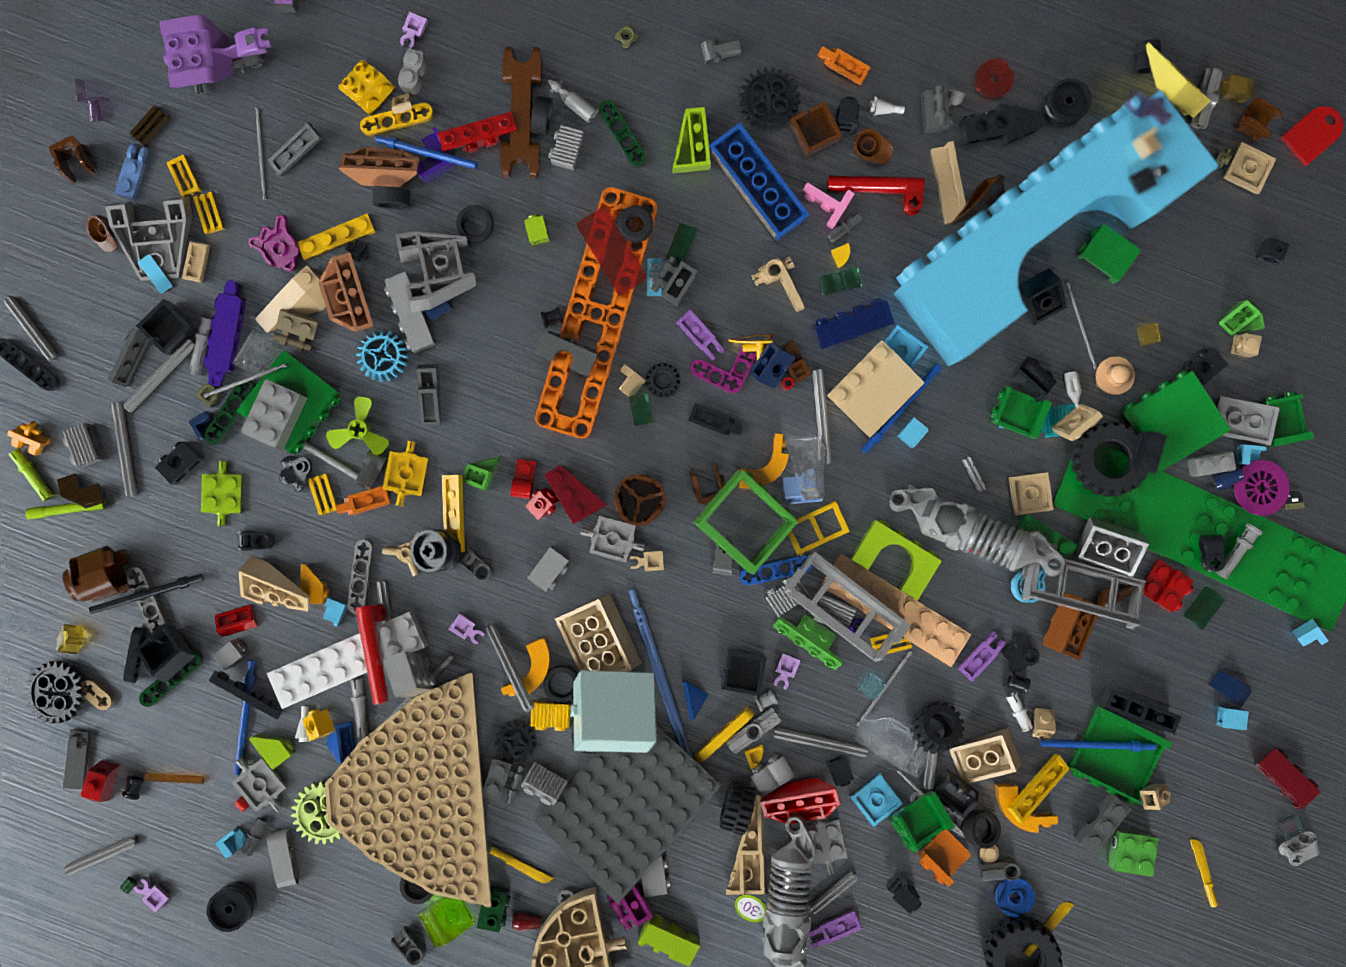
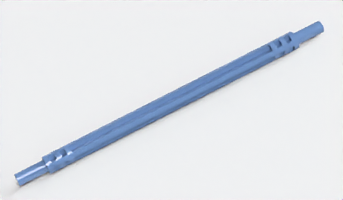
(659, 673)

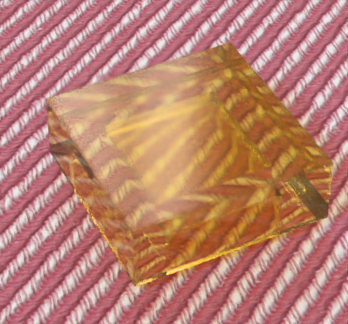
(1149, 334)

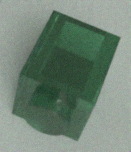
(641, 409)

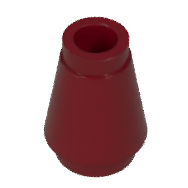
(525, 922)

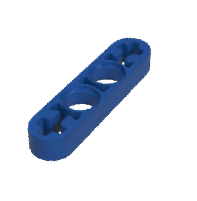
(776, 572)

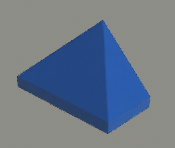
(694, 698)
(341, 741)

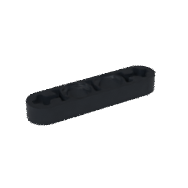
(26, 365)

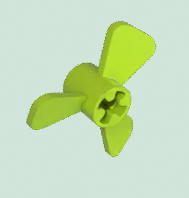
(340, 437)

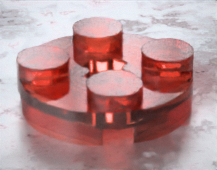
(1003, 73)

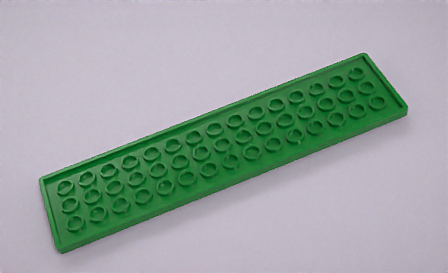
(1173, 514)

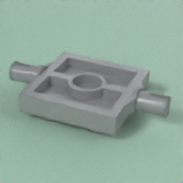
(612, 539)
(259, 784)
(828, 842)

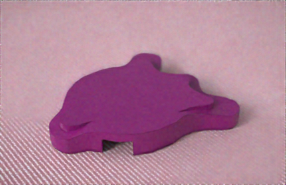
(278, 245)

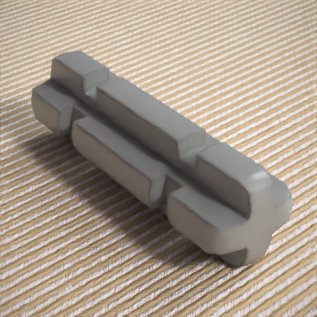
(975, 474)

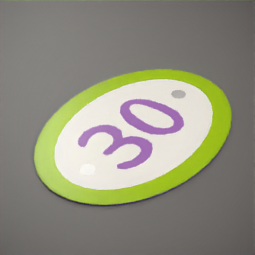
(750, 908)

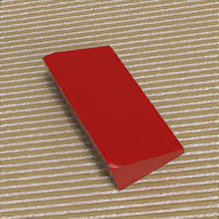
(235, 621)

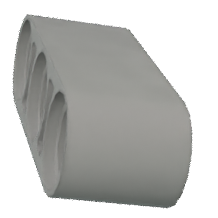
(283, 858)

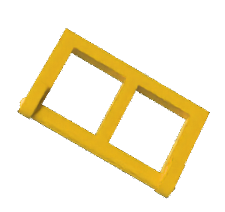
(822, 540)

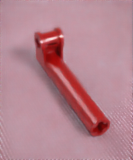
(909, 186)
(367, 618)

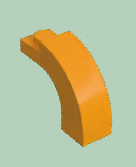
(773, 468)
(540, 664)
(1006, 793)

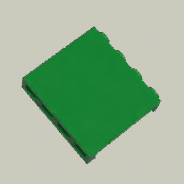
(300, 379)
(1182, 413)
(1117, 769)

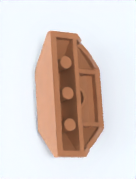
(379, 166)
(344, 294)

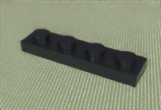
(239, 690)

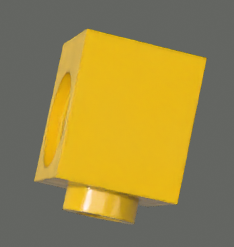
(318, 724)

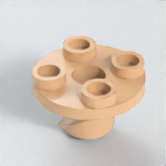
(1115, 375)

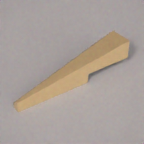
(750, 863)

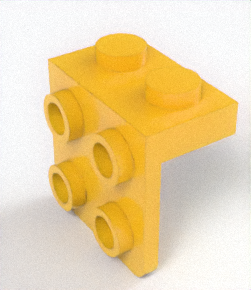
(366, 86)

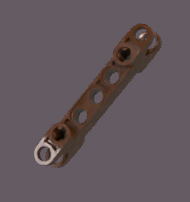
(522, 79)

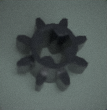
(358, 250)

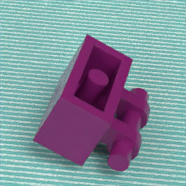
(637, 906)

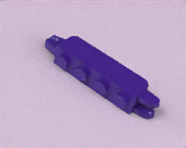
(225, 333)

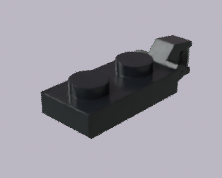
(713, 420)

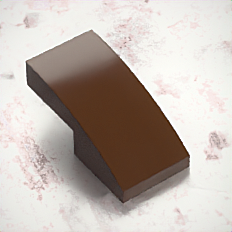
(798, 369)

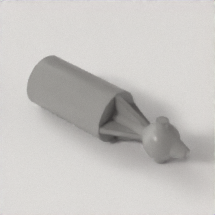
(574, 101)

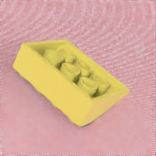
(1176, 85)

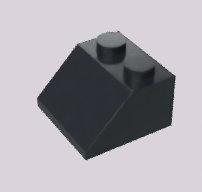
(1042, 296)

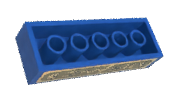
(758, 182)

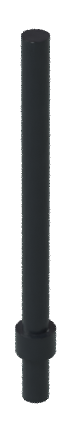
(183, 582)

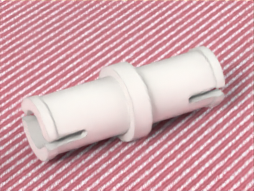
(1019, 711)

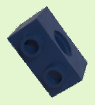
(772, 365)

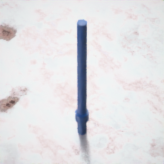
(395, 143)
(877, 437)
(249, 680)
(1133, 745)

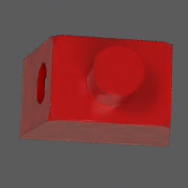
(99, 784)

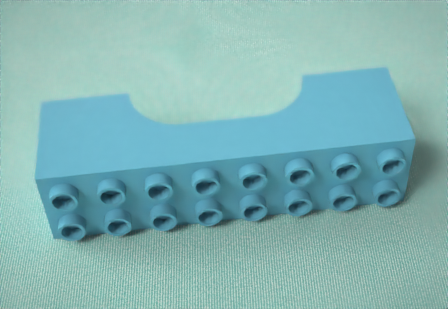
(973, 283)

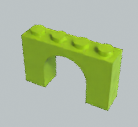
(922, 562)

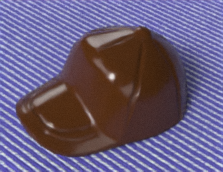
(873, 146)
(101, 233)
(1103, 597)

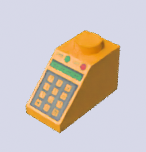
(313, 585)

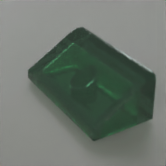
(682, 243)
(1204, 607)

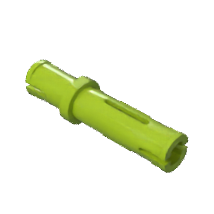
(30, 473)

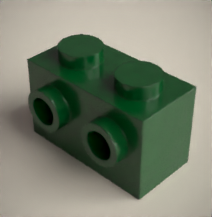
(493, 917)

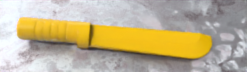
(521, 866)
(1204, 870)
(1061, 911)

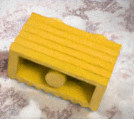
(551, 715)

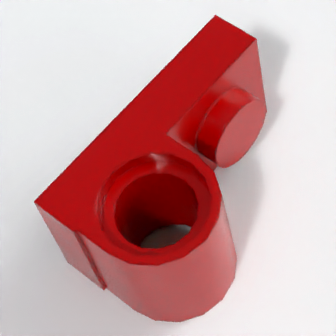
(524, 479)

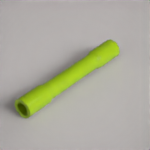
(42, 512)

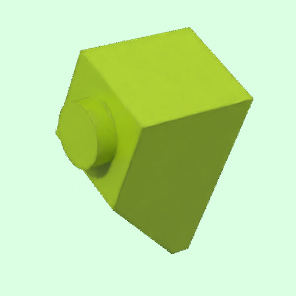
(273, 748)

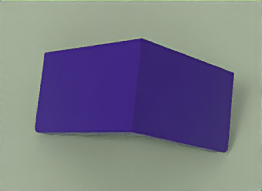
(431, 167)

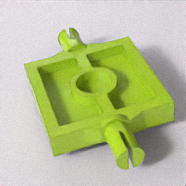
(221, 493)

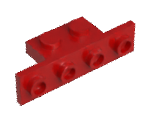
(477, 134)

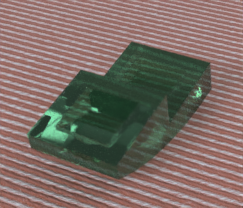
(840, 281)

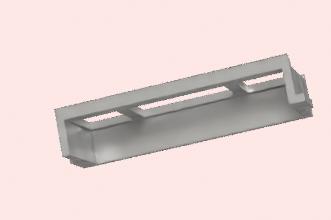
(1031, 573)
(833, 574)

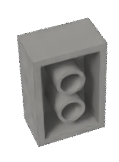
(274, 415)
(1111, 546)
(409, 674)

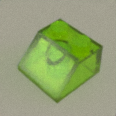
(445, 920)

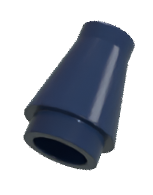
(1227, 479)

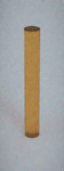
(174, 778)

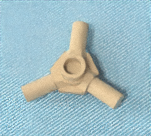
(403, 553)

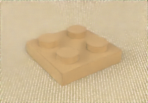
(1249, 168)
(1077, 422)
(1031, 493)

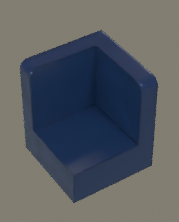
(439, 310)
(201, 423)

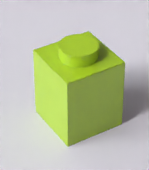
(536, 229)

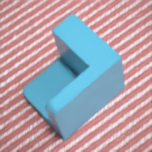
(912, 432)
(1248, 453)
(335, 610)
(1309, 632)
(1232, 718)
(232, 842)

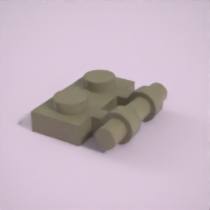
(296, 324)

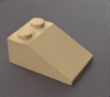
(986, 756)

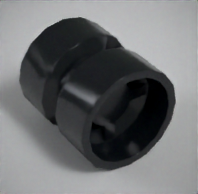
(1143, 63)

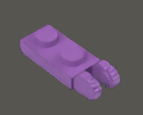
(699, 333)
(981, 657)
(835, 928)

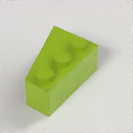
(693, 143)
(669, 939)

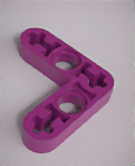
(733, 374)

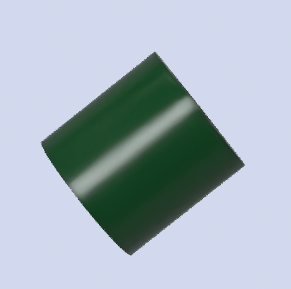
(128, 885)

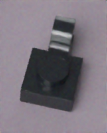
(1145, 178)

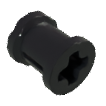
(552, 317)
(1018, 683)
(133, 787)

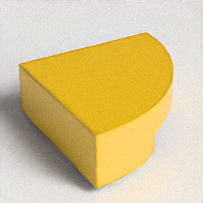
(841, 255)
(754, 755)

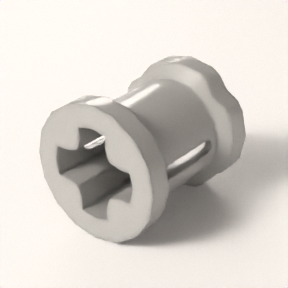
(765, 700)

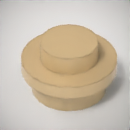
(990, 854)

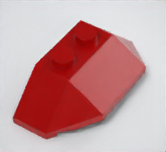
(809, 798)

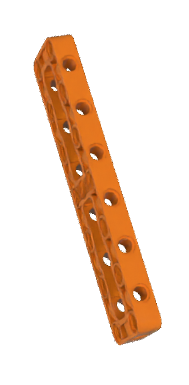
(574, 324)

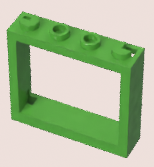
(773, 502)

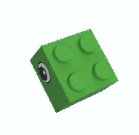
(1133, 852)

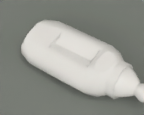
(1073, 387)

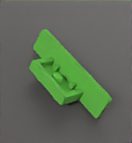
(812, 637)

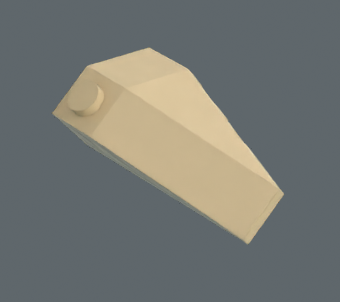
(299, 296)
(264, 583)

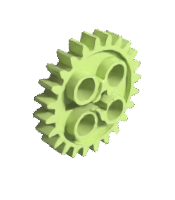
(306, 817)

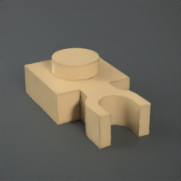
(652, 561)

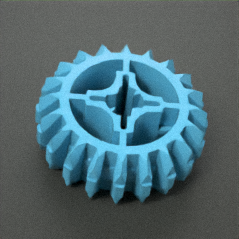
(366, 349)

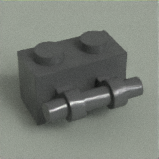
(936, 110)
(679, 284)
(498, 777)

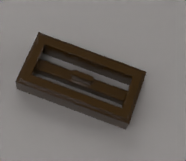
(146, 127)

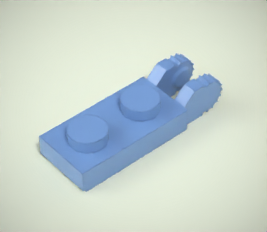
(131, 172)

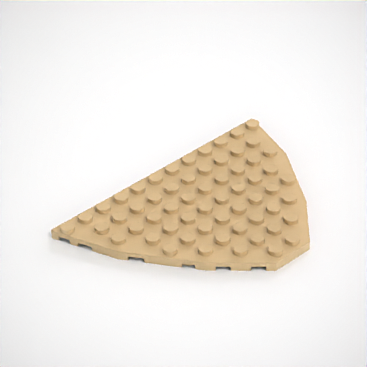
(417, 795)

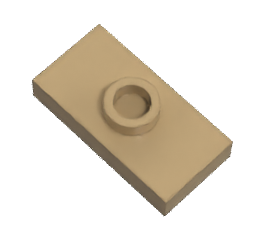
(402, 103)
(196, 262)

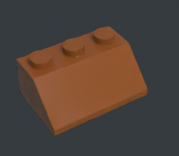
(1069, 629)

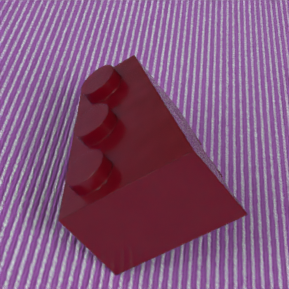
(573, 494)
(1288, 778)

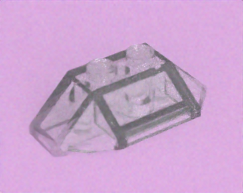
(893, 743)

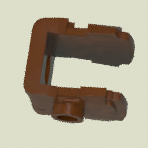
(1263, 113)
(60, 156)
(706, 498)

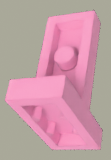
(828, 203)

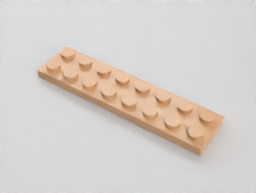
(927, 627)

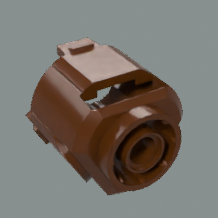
(629, 490)
(97, 575)

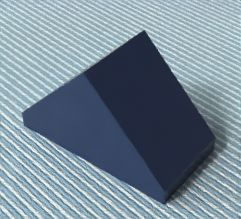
(1230, 688)

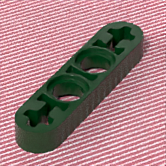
(623, 133)
(227, 410)
(173, 683)

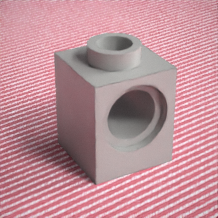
(230, 654)

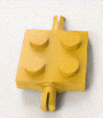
(405, 473)

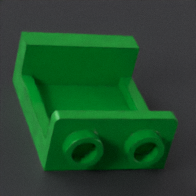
(1109, 252)
(1020, 412)
(1290, 420)
(921, 820)

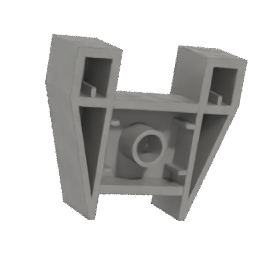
(440, 267)

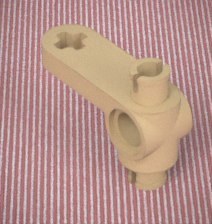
(765, 276)

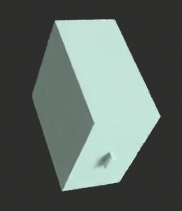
(614, 711)

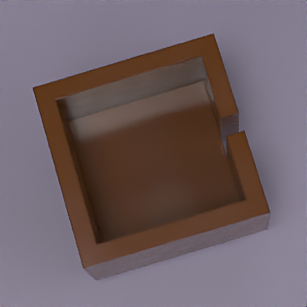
(816, 131)

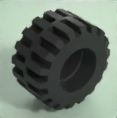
(950, 722)
(737, 808)

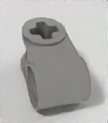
(1301, 847)

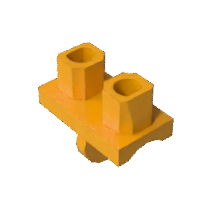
(30, 435)

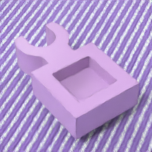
(414, 27)
(464, 626)
(786, 667)
(154, 896)

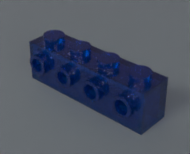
(853, 323)

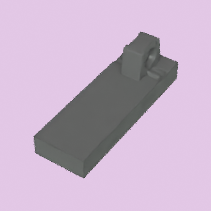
(294, 149)
(129, 358)
(77, 759)

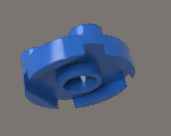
(1019, 906)

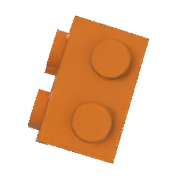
(943, 856)

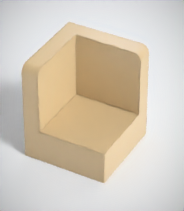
(1147, 143)
(632, 383)

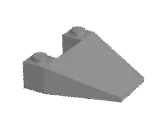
(160, 237)

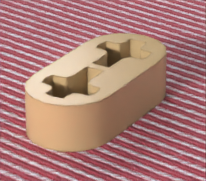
(100, 692)

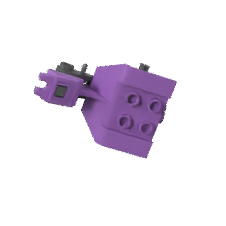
(202, 53)

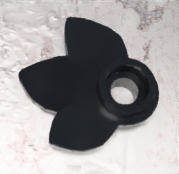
(293, 474)
(1017, 653)

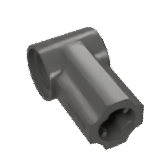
(716, 50)
(371, 468)
(997, 870)

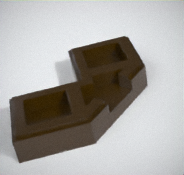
(71, 490)

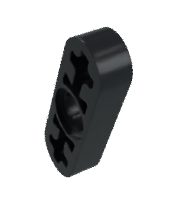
(133, 661)

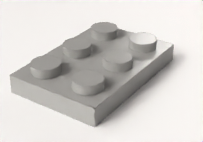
(1248, 420)

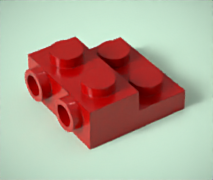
(1166, 586)

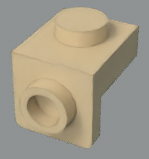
(1044, 723)

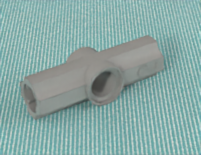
(1209, 86)
(763, 722)

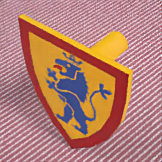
(759, 339)

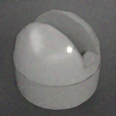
(956, 97)

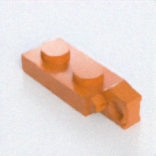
(844, 64)
(364, 501)

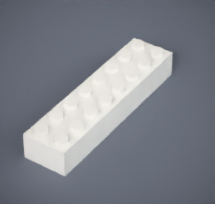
(343, 660)

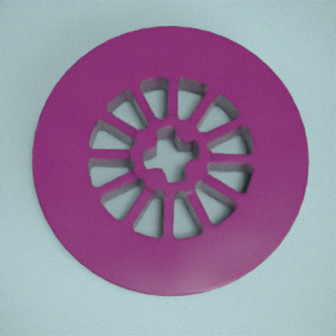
(1280, 482)

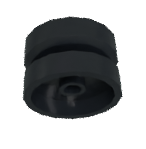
(1067, 102)
(435, 550)
(231, 907)

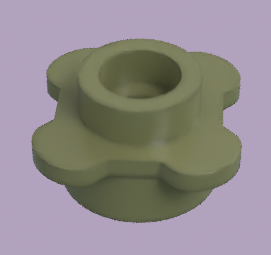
(626, 30)
(1224, 157)

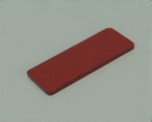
(611, 251)

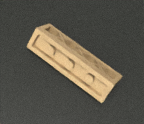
(948, 181)

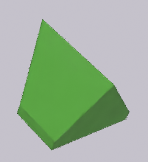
(1243, 318)
(481, 473)

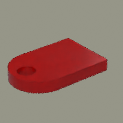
(1313, 134)

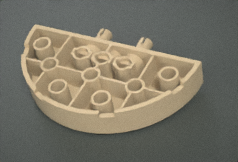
(576, 935)

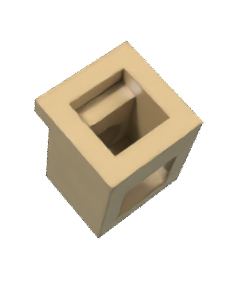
(1246, 345)
(1160, 793)

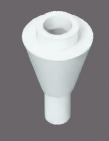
(879, 107)
(301, 731)

